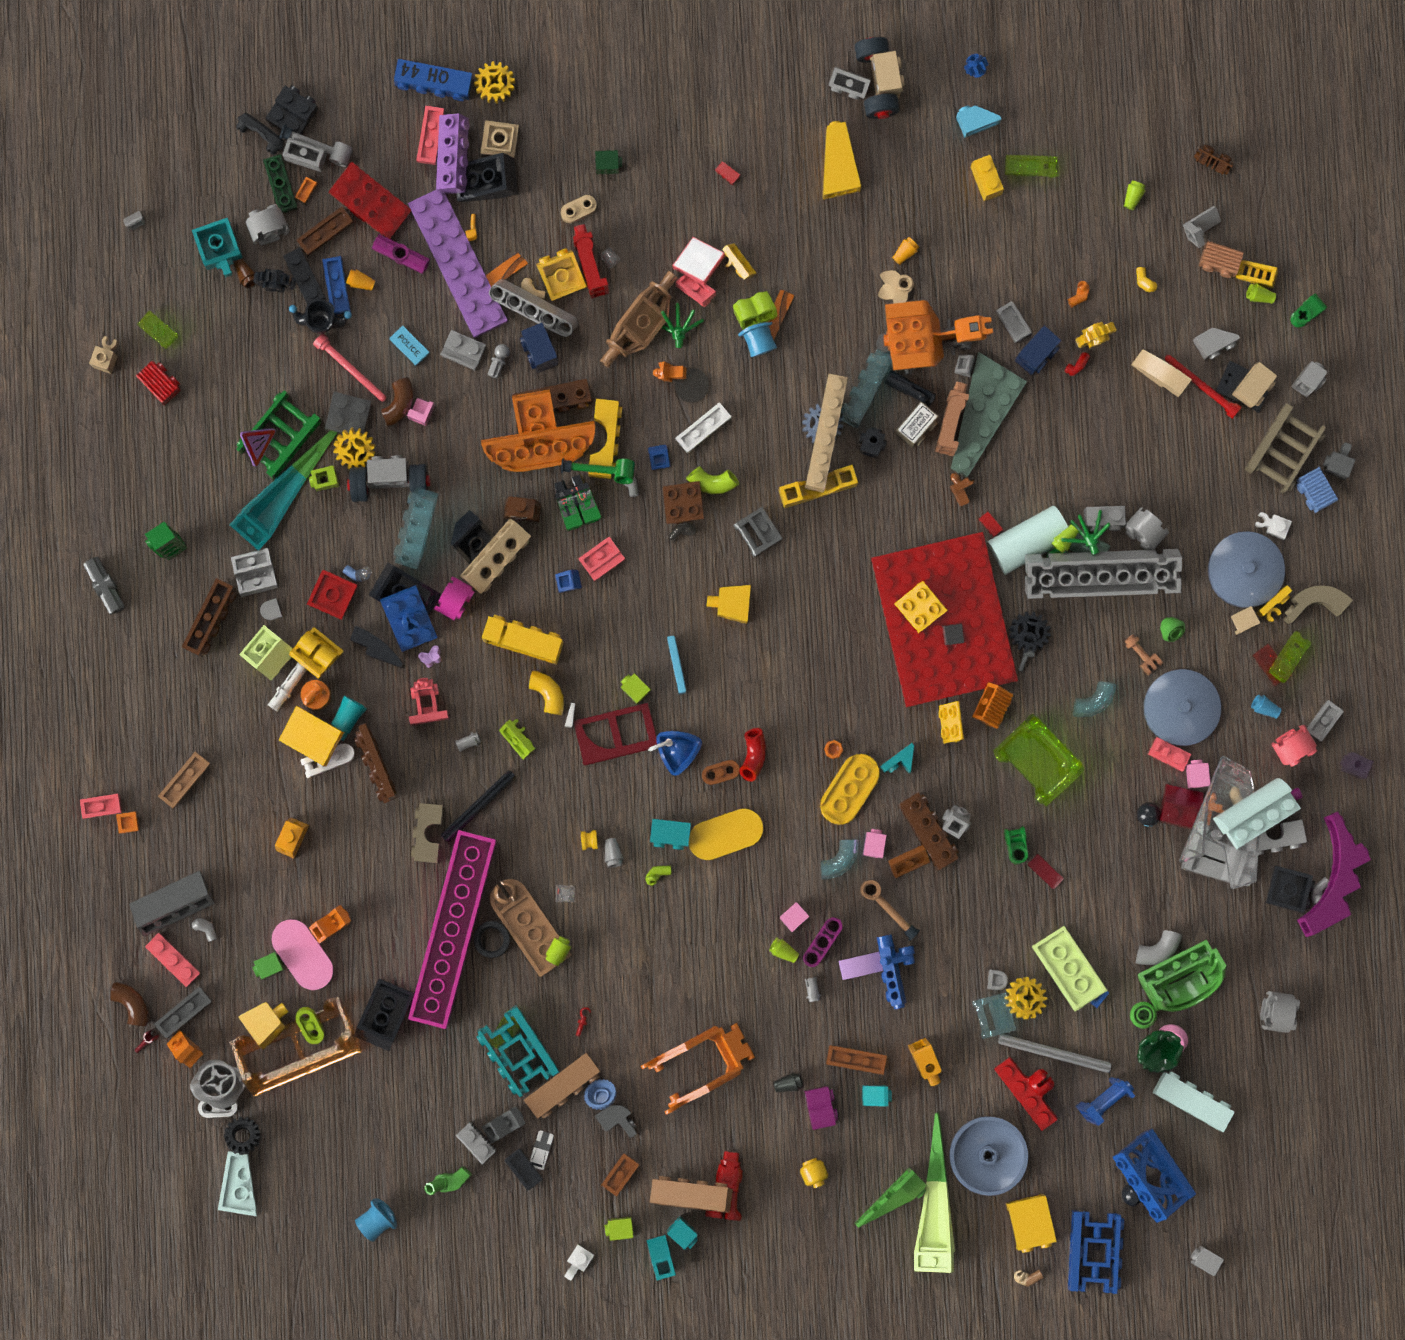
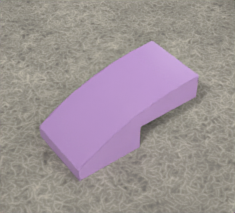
(860, 965)

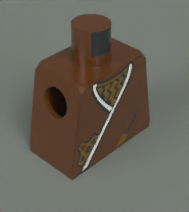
(522, 509)

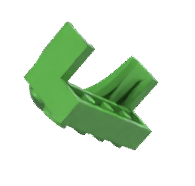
(1189, 990)

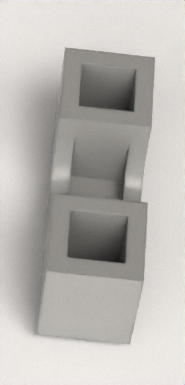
(1291, 834)

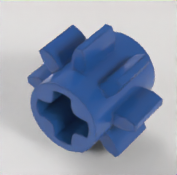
(976, 65)

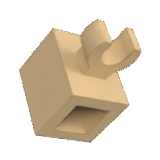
(104, 358)

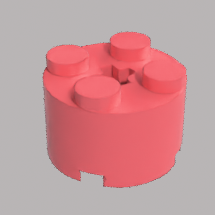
(1294, 745)

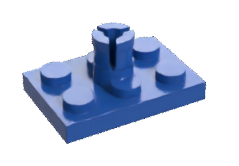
(408, 618)

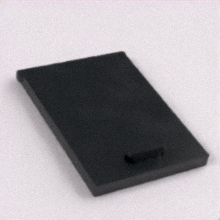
(1229, 383)

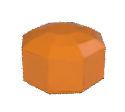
(833, 749)

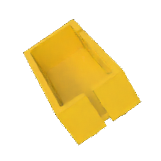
(523, 640)

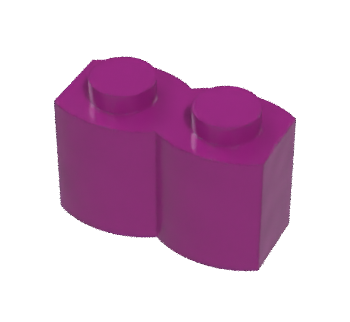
(820, 1107)

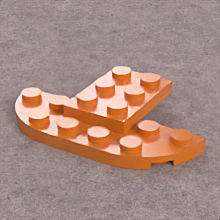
(539, 440)

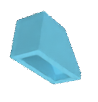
(976, 120)

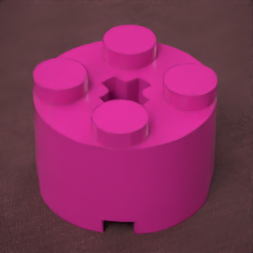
(454, 598)

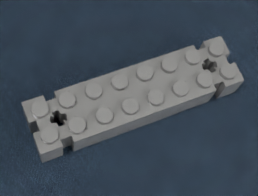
(1103, 573)

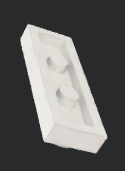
(703, 427)

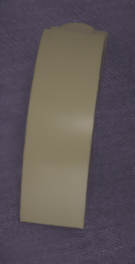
(1327, 596)

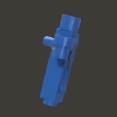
(891, 973)

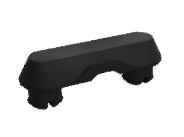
(247, 121)

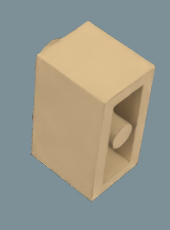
(1255, 385)

